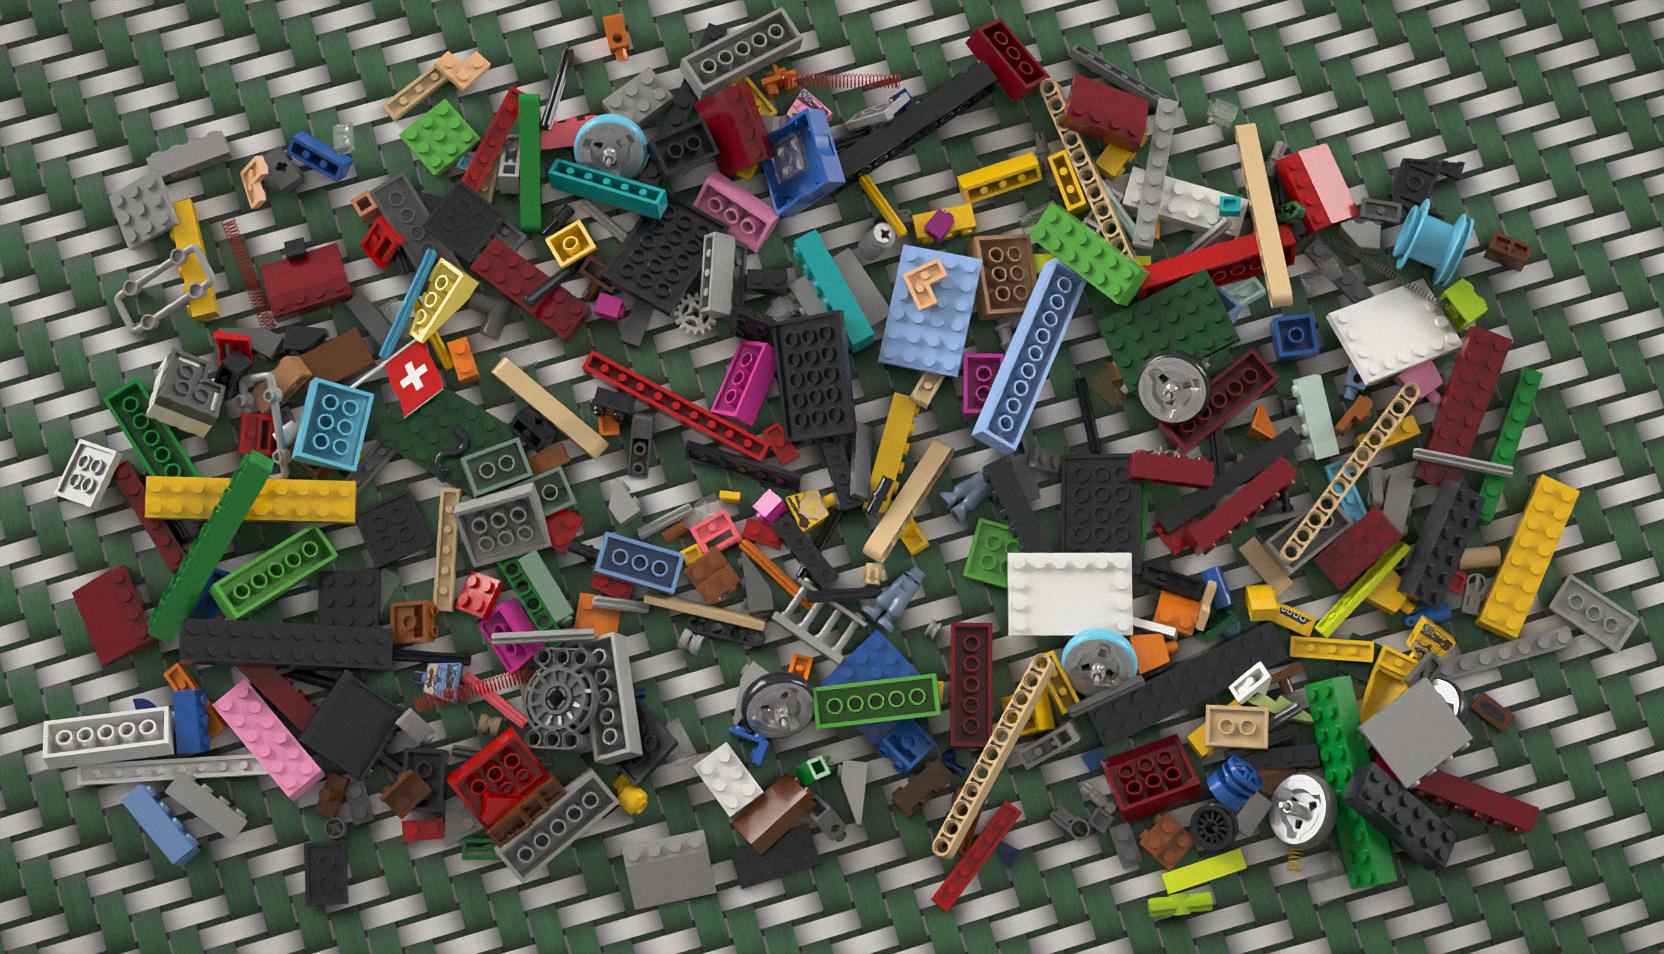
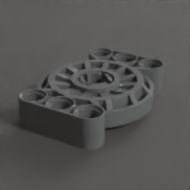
(542, 697)

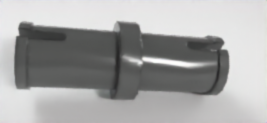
(1042, 151)

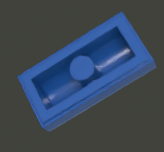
(1222, 596)

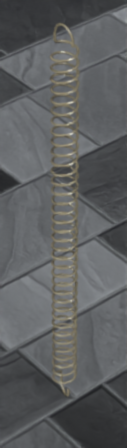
(1389, 274)

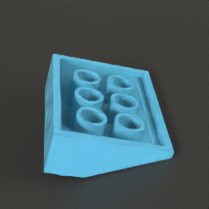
(332, 425)

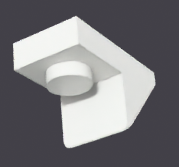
(1250, 683)

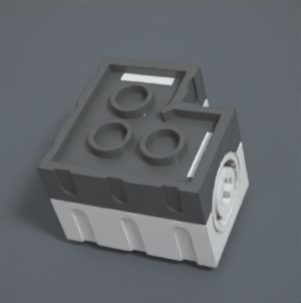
(185, 394)

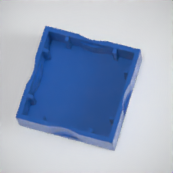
(824, 171)

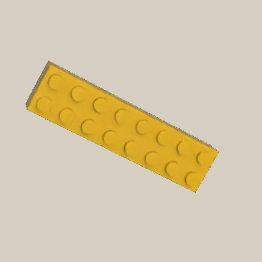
(1527, 557)

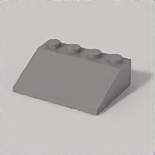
(502, 525)
(669, 869)

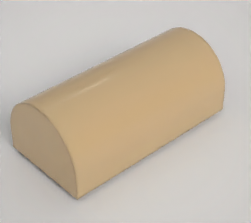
(1480, 558)

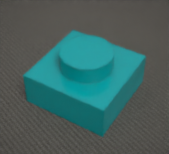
(1229, 206)

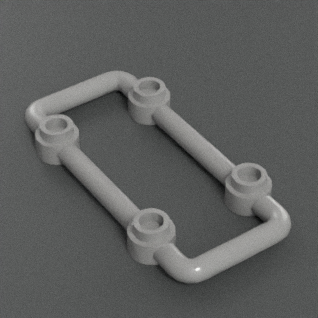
(195, 290)
(273, 396)

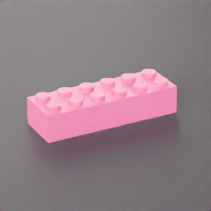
(268, 740)

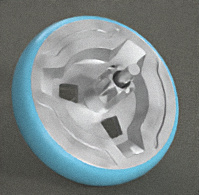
(609, 130)
(1102, 651)

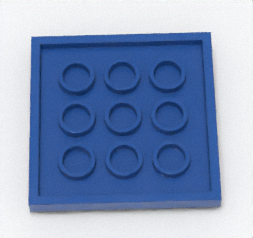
(869, 662)

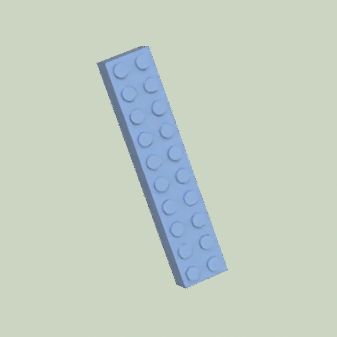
(1029, 357)

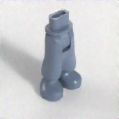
(971, 491)
(894, 599)

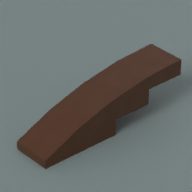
(526, 811)

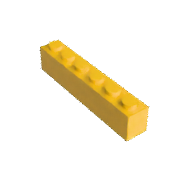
(185, 234)
(893, 446)

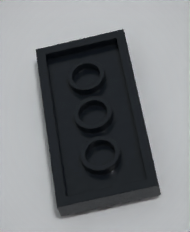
(786, 856)

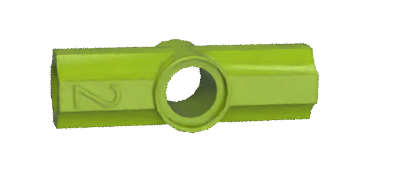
(1180, 904)

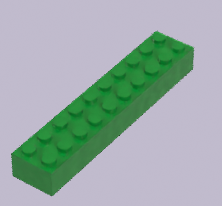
(212, 543)
(1341, 749)

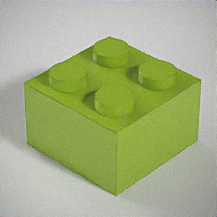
(1465, 304)

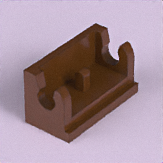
(1508, 251)

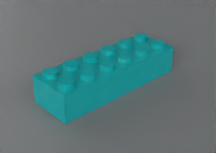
(832, 289)

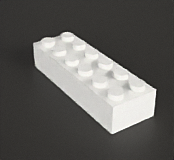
(1184, 205)
(108, 737)

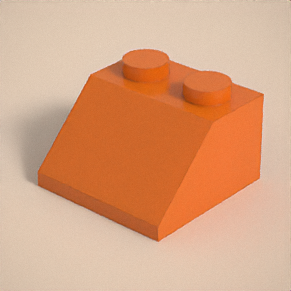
(1177, 613)
(600, 619)

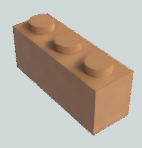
(289, 378)

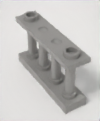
(801, 629)

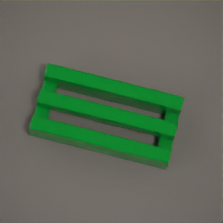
(485, 849)

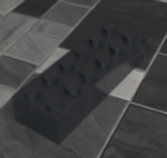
(1441, 544)
(1400, 816)

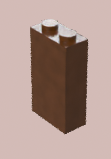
(339, 359)
(774, 812)

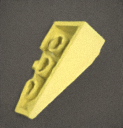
(445, 295)

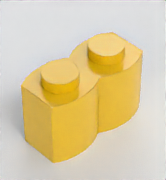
(1261, 602)

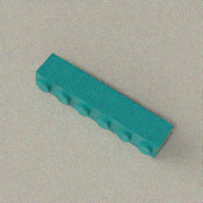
(608, 188)

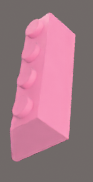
(747, 216)

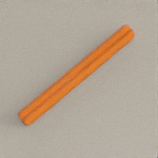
(773, 571)

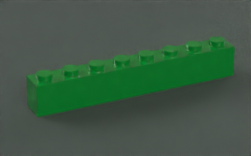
(1508, 439)

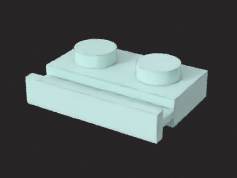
(1245, 291)

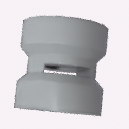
(695, 643)

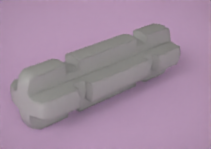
(1098, 798)

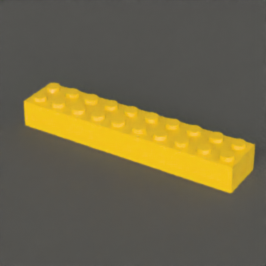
(277, 502)

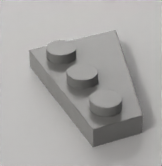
(875, 115)

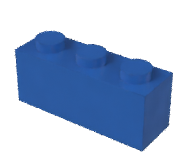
(319, 156)
(191, 720)

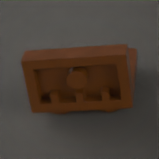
(405, 793)

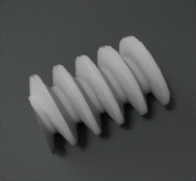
(876, 241)

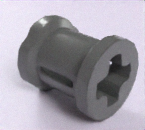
(1288, 403)

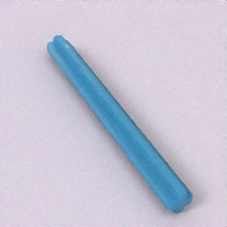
(408, 304)

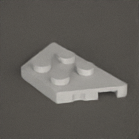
(459, 821)

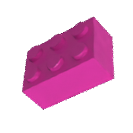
(977, 380)

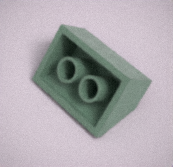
(552, 490)

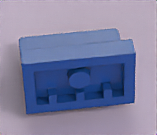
(758, 753)

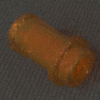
(674, 532)

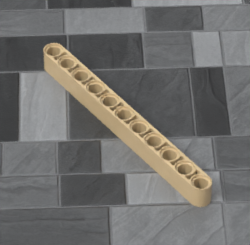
(1084, 168)
(1263, 216)
(1354, 464)
(994, 766)

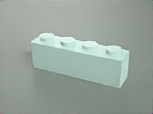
(1315, 417)

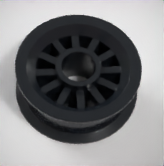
(1214, 813)

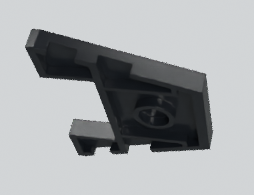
(1417, 179)

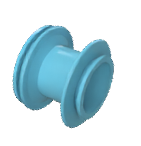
(1433, 242)

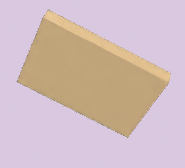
(1236, 727)

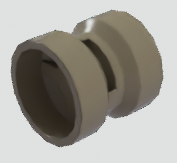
(489, 725)

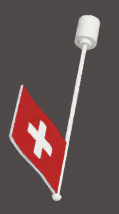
(411, 376)

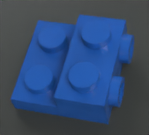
(905, 745)

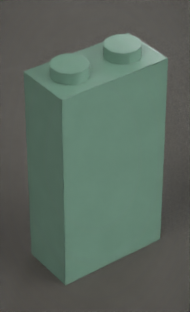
(547, 589)

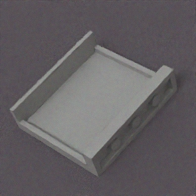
(859, 283)
(1416, 733)

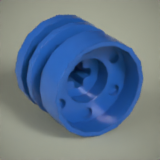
(1235, 782)

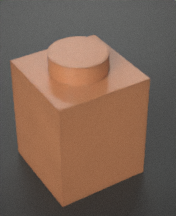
(366, 207)

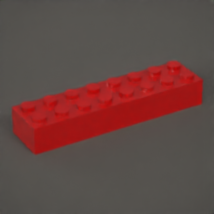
(1224, 261)

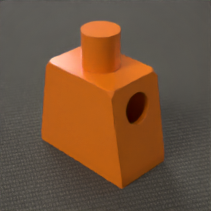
(614, 30)
(1152, 651)

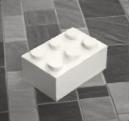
(728, 780)

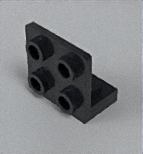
(612, 405)

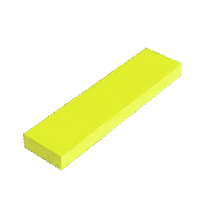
(1204, 871)

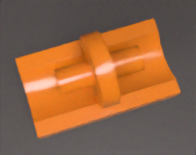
(773, 81)

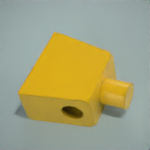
(1387, 598)

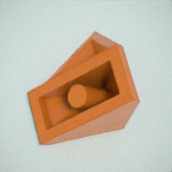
(1261, 426)

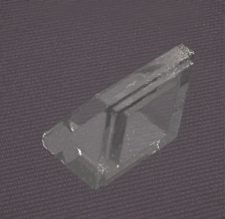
(708, 506)

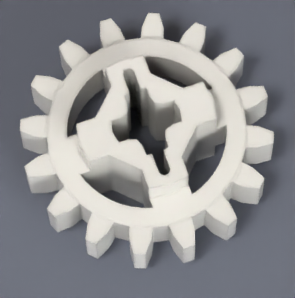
(688, 317)

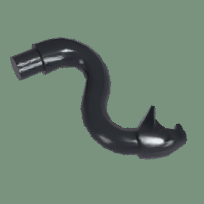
(464, 439)

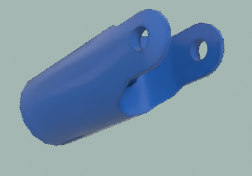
(1435, 616)

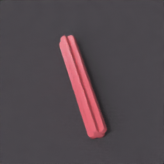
(497, 701)

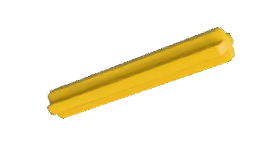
(883, 206)
(437, 344)

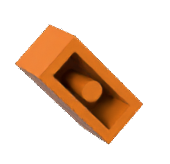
(463, 361)

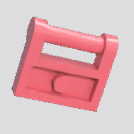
(713, 528)

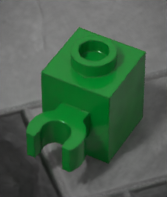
(813, 770)

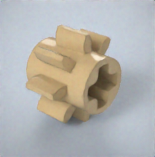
(872, 574)

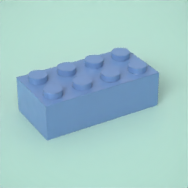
(638, 563)
(161, 825)

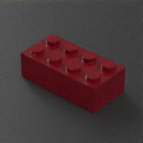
(1008, 59)
(1358, 547)

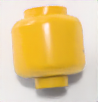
(632, 799)

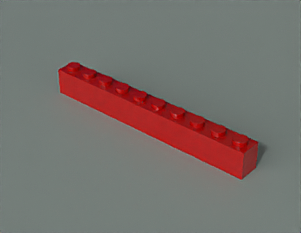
(675, 407)

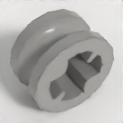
(932, 629)

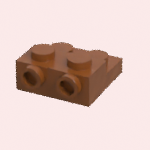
(1356, 414)
(712, 575)
(413, 622)
(1166, 841)

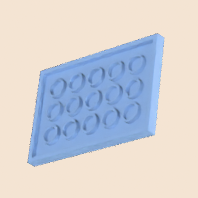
(936, 336)

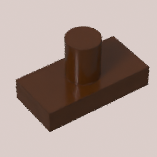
(1283, 678)
(332, 795)

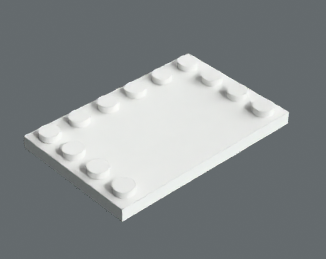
(1394, 332)
(1069, 593)

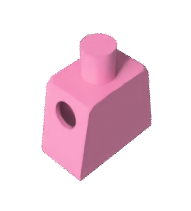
(1427, 380)

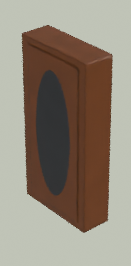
(1492, 712)

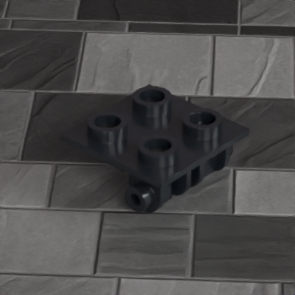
(749, 327)

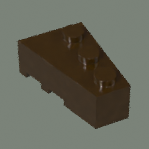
(921, 787)

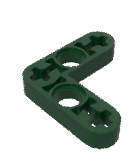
(1287, 209)

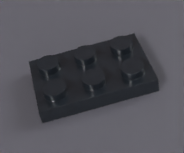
(326, 873)

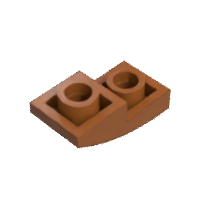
(548, 459)

